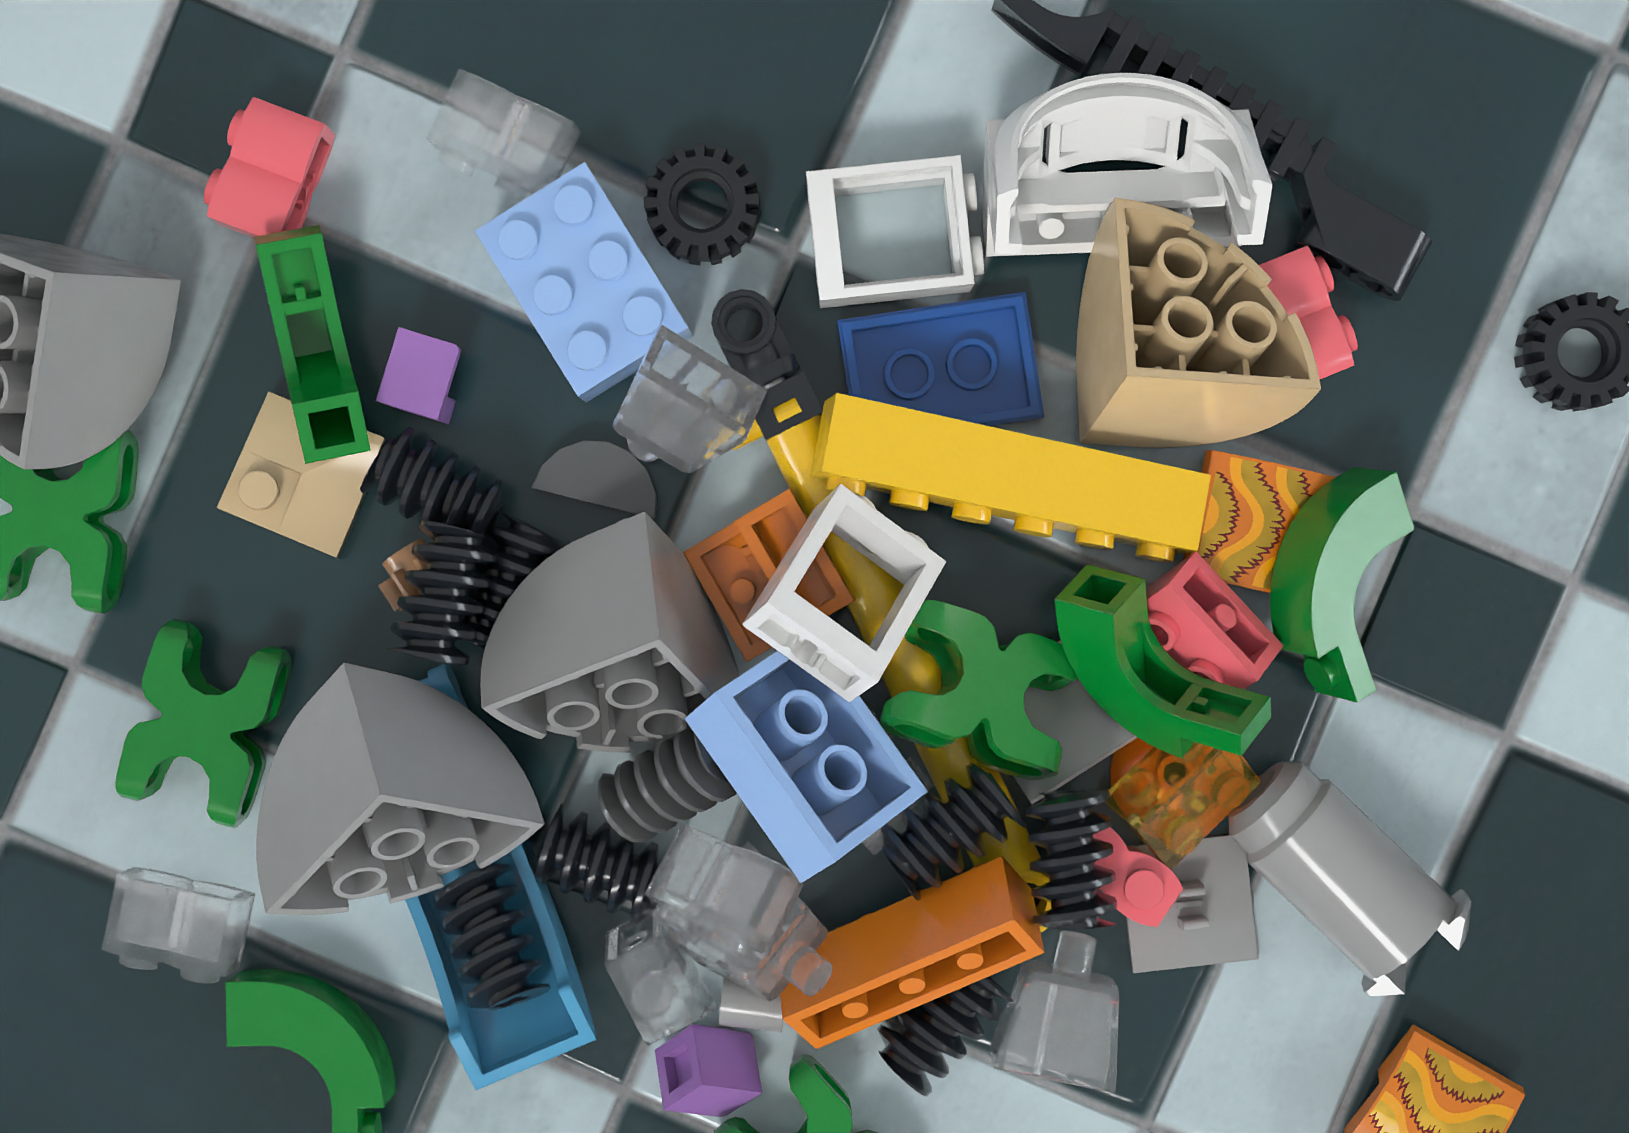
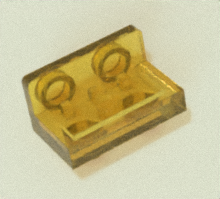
(1180, 800)

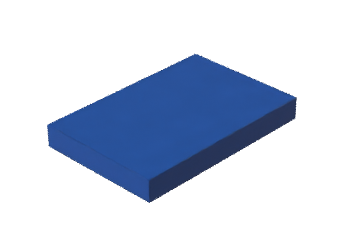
(947, 360)

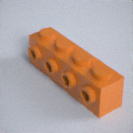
(918, 952)

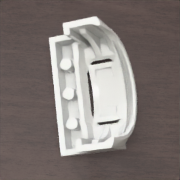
(1119, 117)

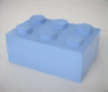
(581, 281)
(804, 762)

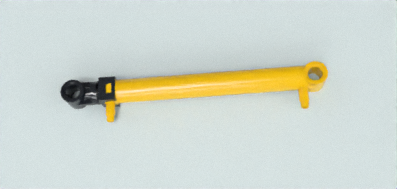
(790, 426)

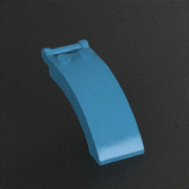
(529, 1033)

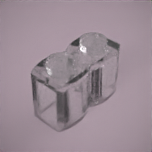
(502, 136)
(723, 891)
(177, 923)

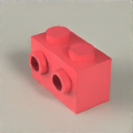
(1209, 625)

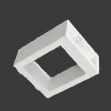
(959, 198)
(814, 638)

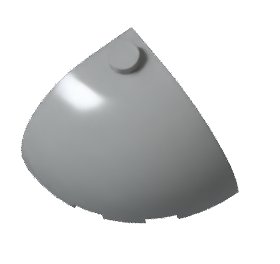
(76, 349)
(607, 642)
(384, 796)

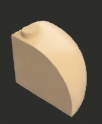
(1182, 337)

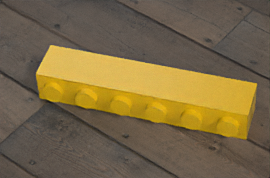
(1011, 477)

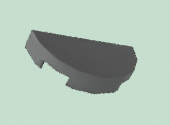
(599, 475)

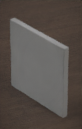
(1080, 727)
(1209, 918)

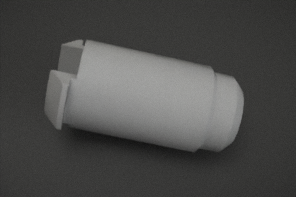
(1345, 874)

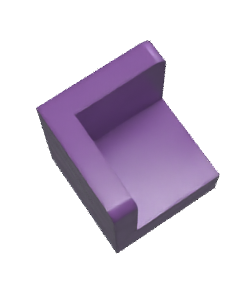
(420, 375)
(708, 1071)

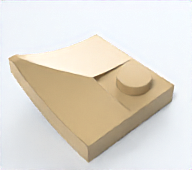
(296, 499)

